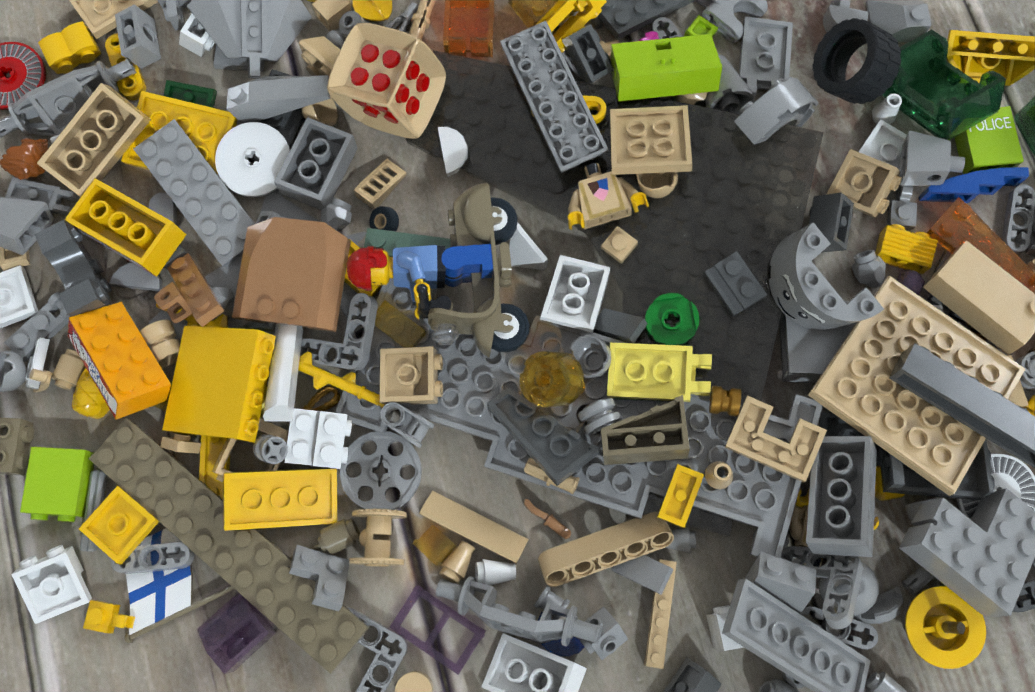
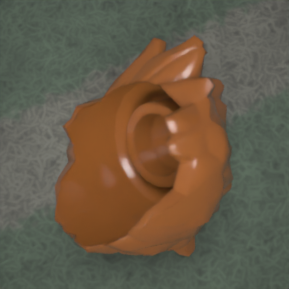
(23, 159)

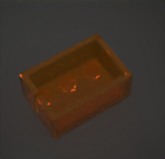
(469, 27)

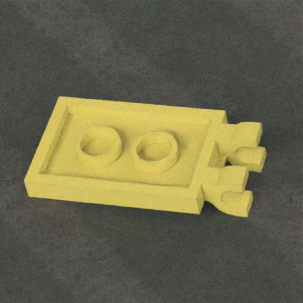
(656, 372)

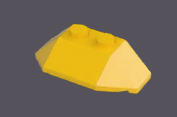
(983, 52)

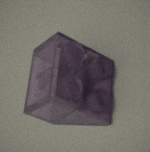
(234, 633)

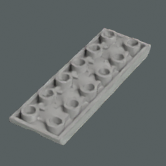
(553, 96)

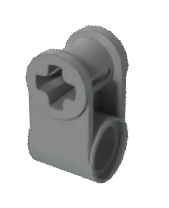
(409, 426)

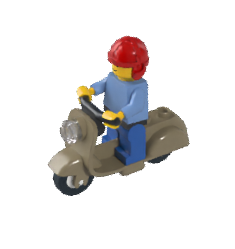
(478, 227)

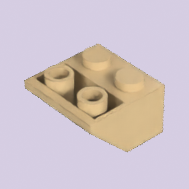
(319, 55)

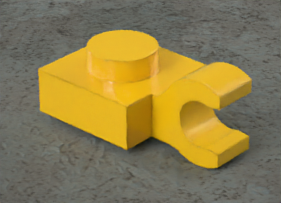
(105, 617)

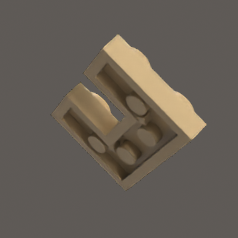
(788, 458)

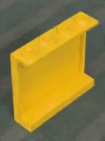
(219, 382)

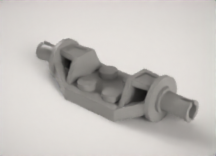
(61, 99)
(520, 625)

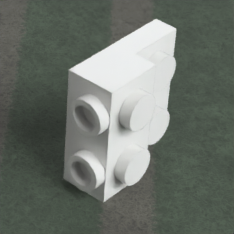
(318, 438)
(51, 583)

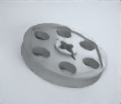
(389, 480)

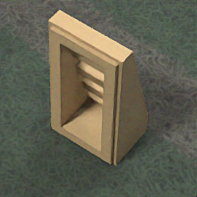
(381, 194)

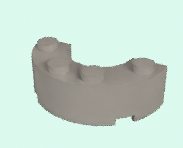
(782, 104)

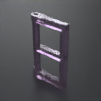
(396, 626)

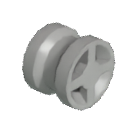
(276, 452)

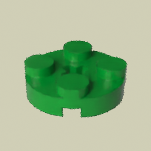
(680, 308)

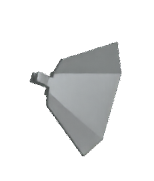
(251, 27)

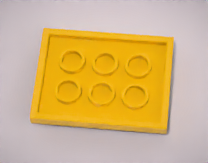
(201, 123)

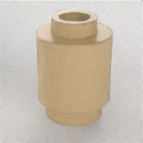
(68, 370)

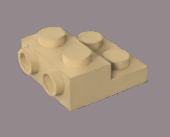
(866, 182)
(410, 375)

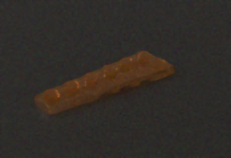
(963, 224)

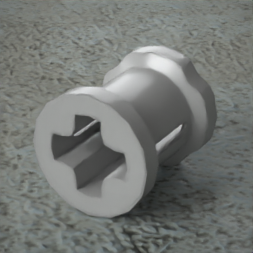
(550, 597)

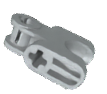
(722, 15)

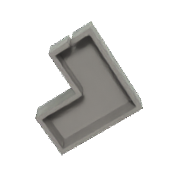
(978, 557)

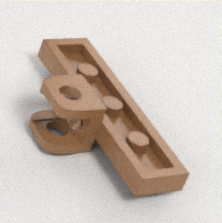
(190, 294)

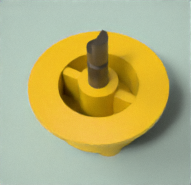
(944, 628)

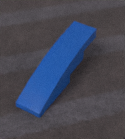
(975, 183)

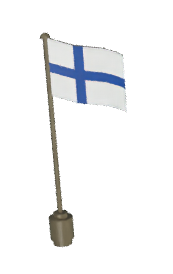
(168, 594)

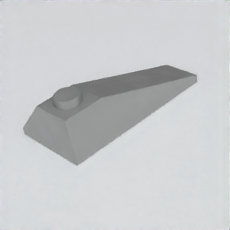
(275, 96)

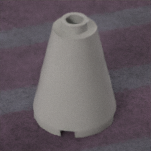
(732, 91)

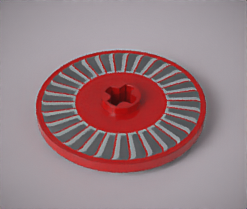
(25, 68)

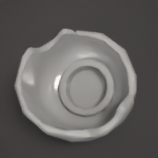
(592, 355)
(11, 371)

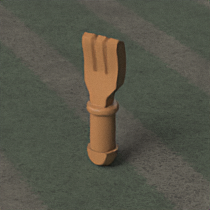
(550, 521)

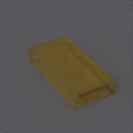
(398, 326)

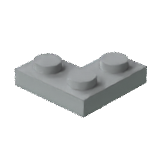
(328, 572)

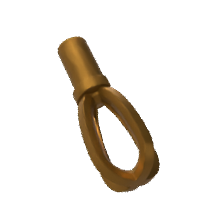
(321, 393)

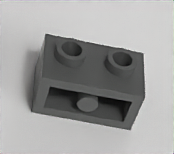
(587, 54)
(833, 218)

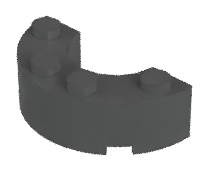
(77, 270)

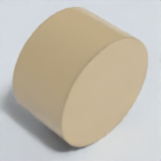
(414, 682)

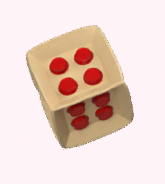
(387, 80)

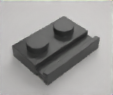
(735, 284)

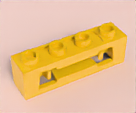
(587, 10)

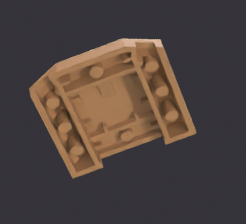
(292, 274)

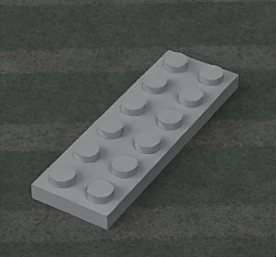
(196, 191)
(793, 642)

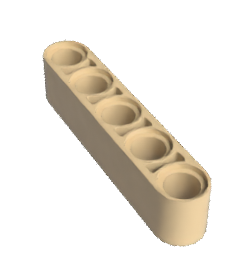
(604, 549)

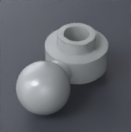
(338, 37)

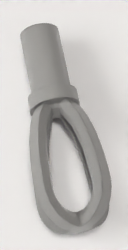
(404, 18)

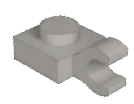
(902, 210)

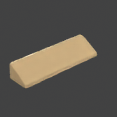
(474, 527)

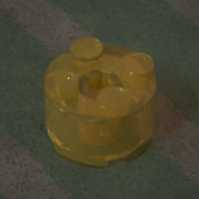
(552, 379)

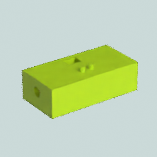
(665, 67)

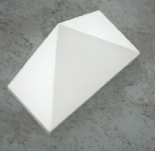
(525, 252)

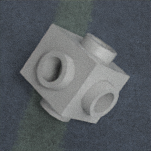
(611, 634)

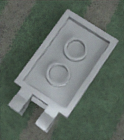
(765, 52)

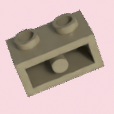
(14, 445)

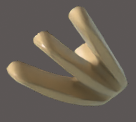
(42, 376)

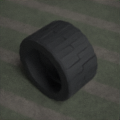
(875, 74)

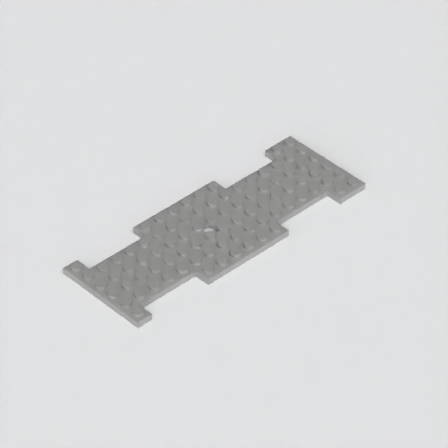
(471, 379)

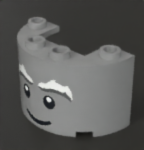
(803, 290)

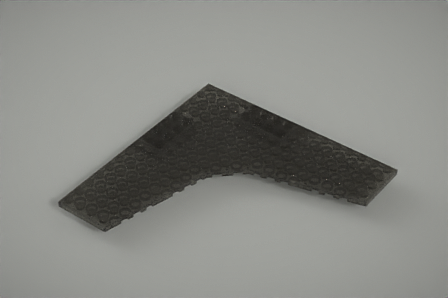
(730, 202)

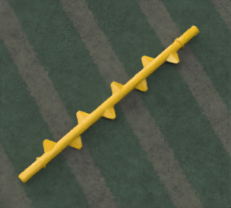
(320, 376)

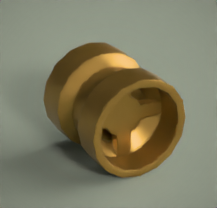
(725, 401)

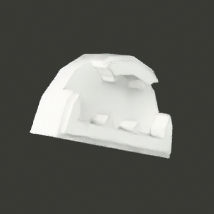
(453, 149)
(37, 361)

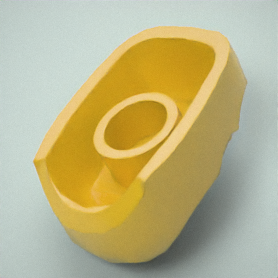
(88, 399)

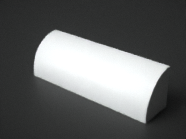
(283, 373)

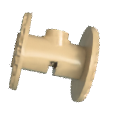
(377, 537)

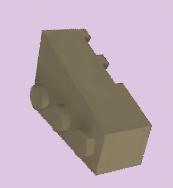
(648, 436)

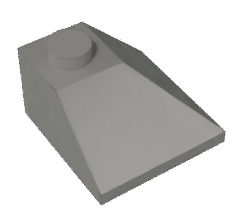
(900, 17)

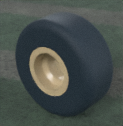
(387, 213)

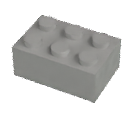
(316, 164)

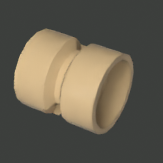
(162, 342)

